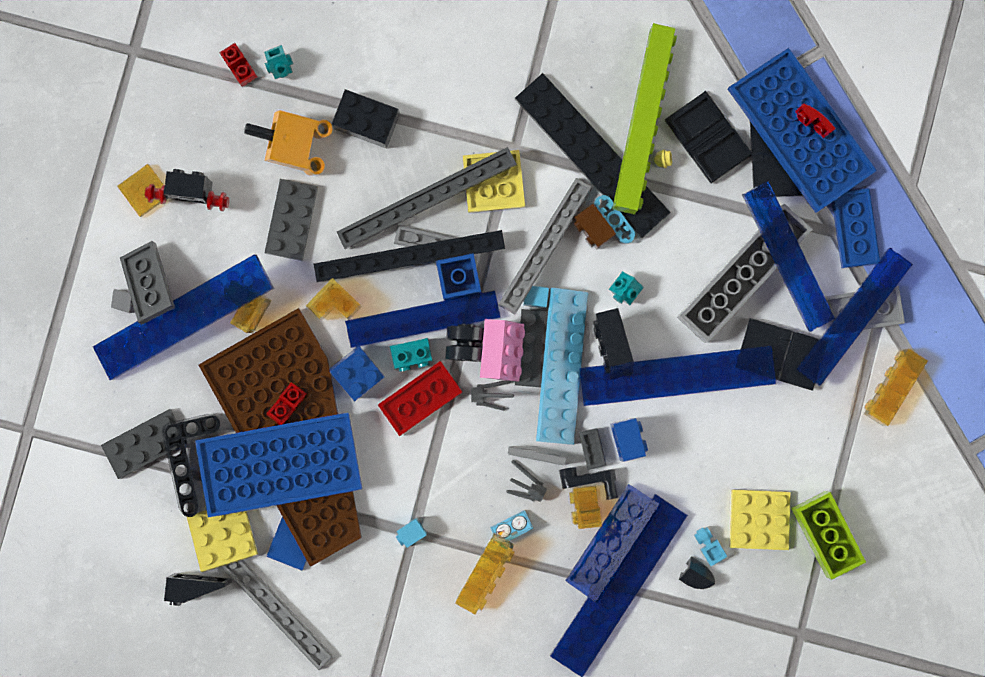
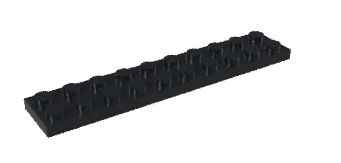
(585, 148)

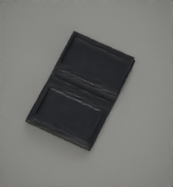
(708, 137)
(767, 168)
(788, 350)

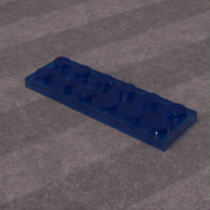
(613, 543)

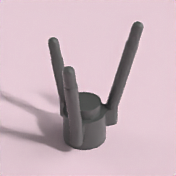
(480, 394)
(535, 491)

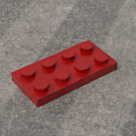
(420, 398)

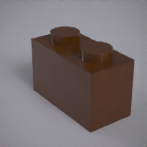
(594, 226)

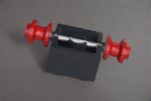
(187, 188)

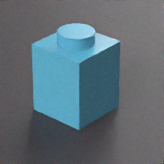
(537, 297)
(410, 533)

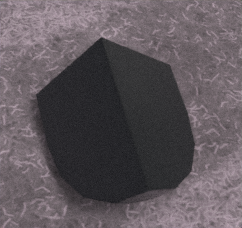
(697, 575)

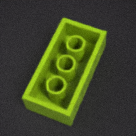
(828, 535)

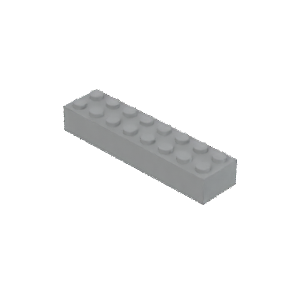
(736, 283)

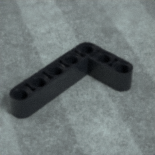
(182, 459)

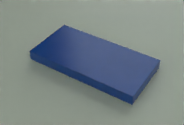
(855, 229)

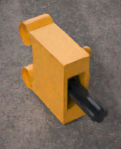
(291, 140)

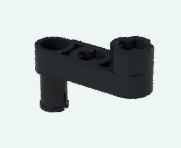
(608, 477)

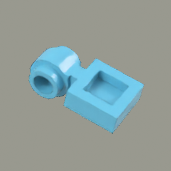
(712, 551)

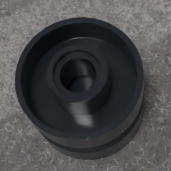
(466, 337)

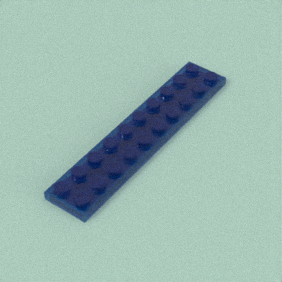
(191, 314)
(680, 376)
(597, 620)

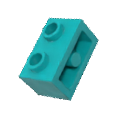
(411, 354)

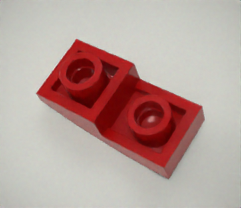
(238, 64)
(809, 115)
(286, 404)

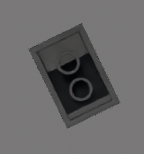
(186, 587)

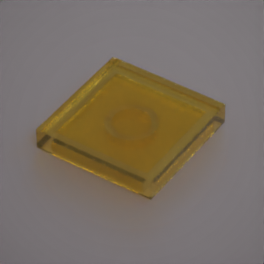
(134, 189)

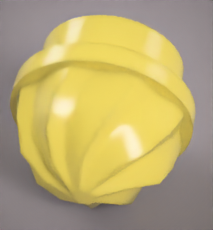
(663, 158)

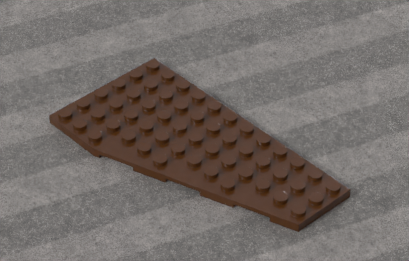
(249, 382)

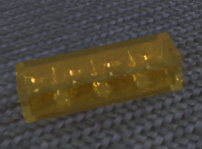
(895, 386)
(484, 574)

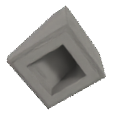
(121, 301)

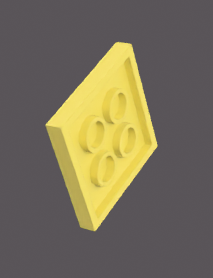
(498, 192)
(760, 519)
(221, 539)

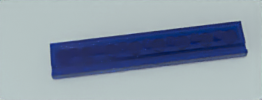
(788, 256)
(854, 316)
(422, 319)

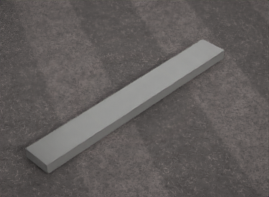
(545, 246)
(279, 613)

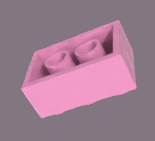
(502, 350)

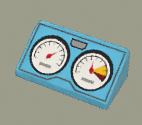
(513, 526)

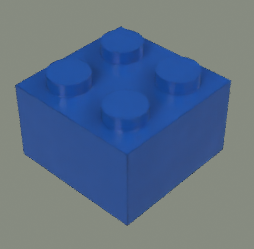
(458, 277)
(356, 373)
(628, 439)

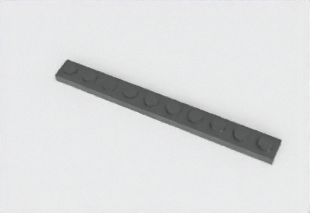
(426, 198)

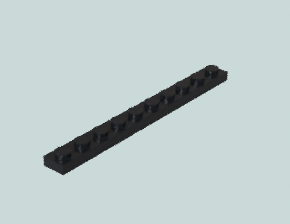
(409, 256)

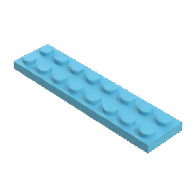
(562, 366)

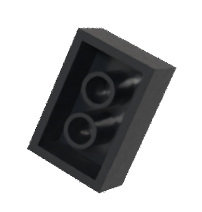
(365, 118)
(613, 344)

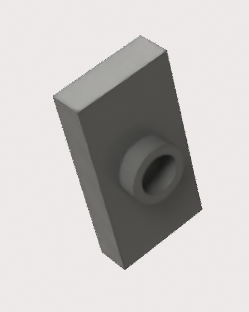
(592, 448)

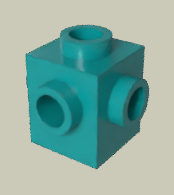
(278, 62)
(625, 288)

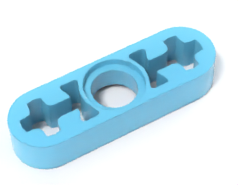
(627, 227)

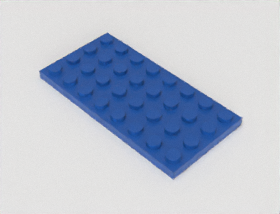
(817, 165)
(278, 464)

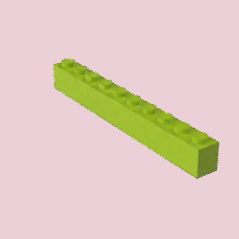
(644, 118)

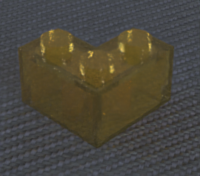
(332, 297)
(250, 315)
(586, 507)

